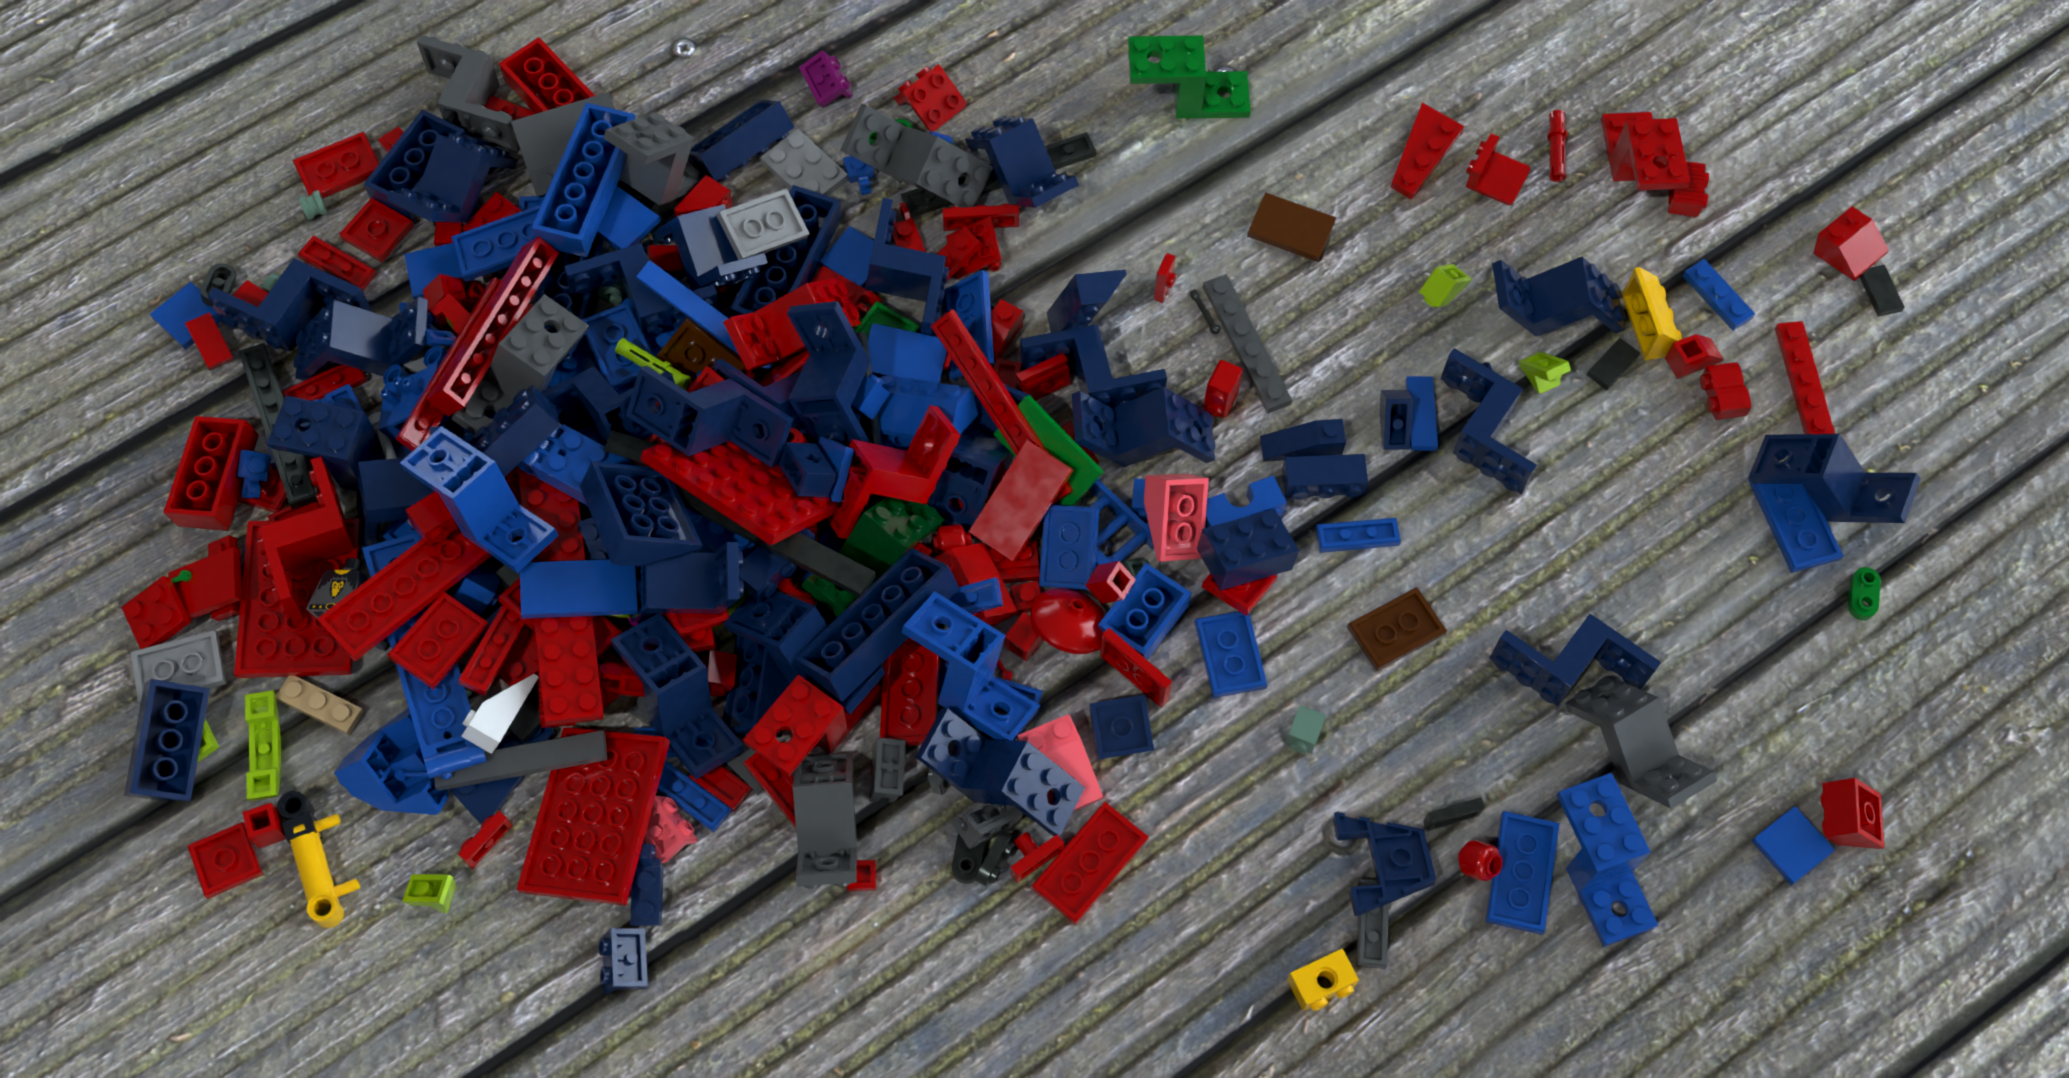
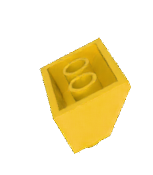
(1650, 314)

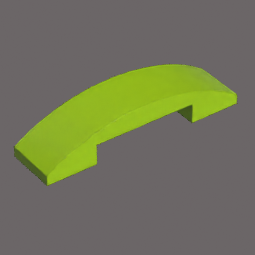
(264, 745)

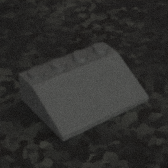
(546, 136)

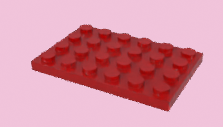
(741, 489)
(268, 639)
(595, 822)

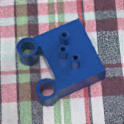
(404, 390)

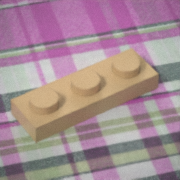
(319, 704)

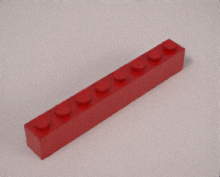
(492, 326)

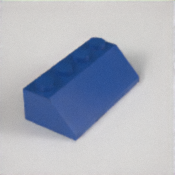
(911, 399)

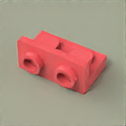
(668, 829)

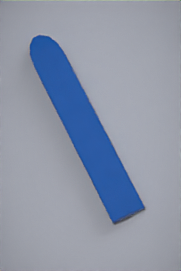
(687, 303)

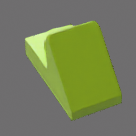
(1544, 370)
(430, 891)

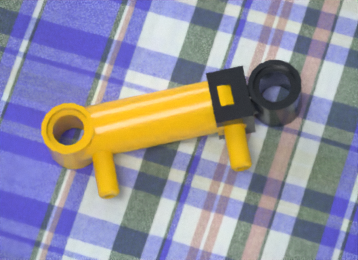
(305, 837)

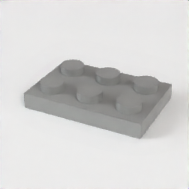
(804, 164)
(763, 224)
(186, 661)

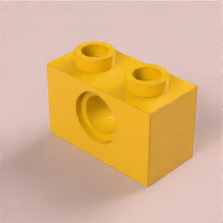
(1335, 968)

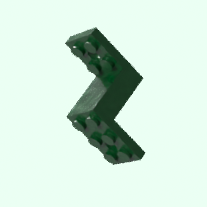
(877, 543)

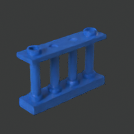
(1124, 516)

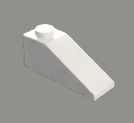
(496, 714)

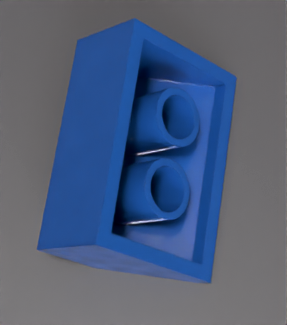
(1147, 610)

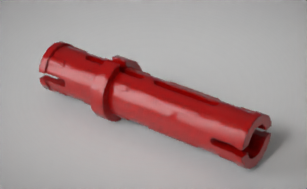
(1557, 137)

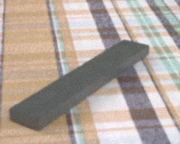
(531, 759)

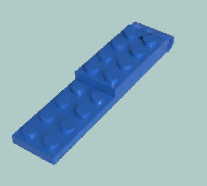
(565, 460)
(436, 711)

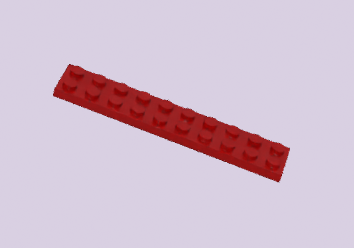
(403, 588)
(563, 643)

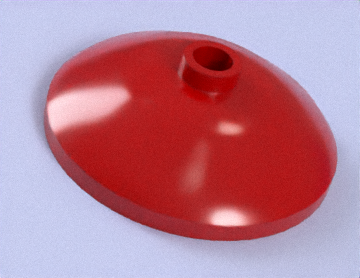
(1068, 620)

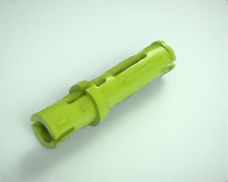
(629, 350)

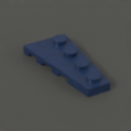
(486, 798)

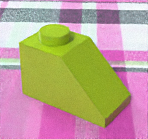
(1444, 285)

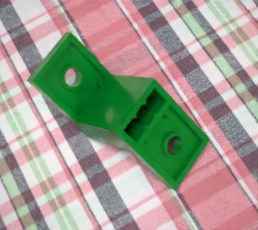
(1185, 66)

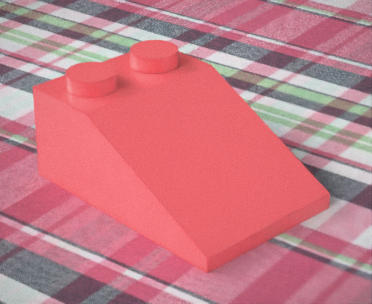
(1176, 514)
(1065, 748)

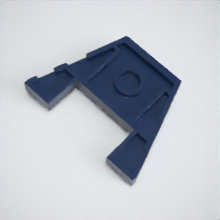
(1398, 858)

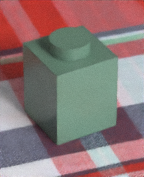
(1305, 730)

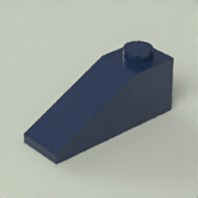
(1307, 439)

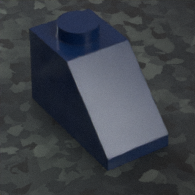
(1395, 419)

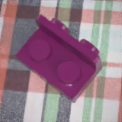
(825, 78)

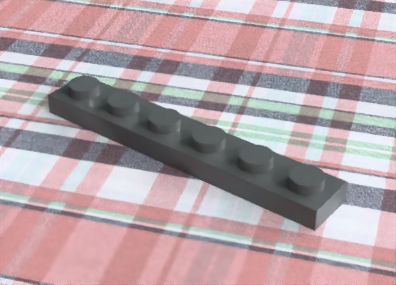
(1247, 343)

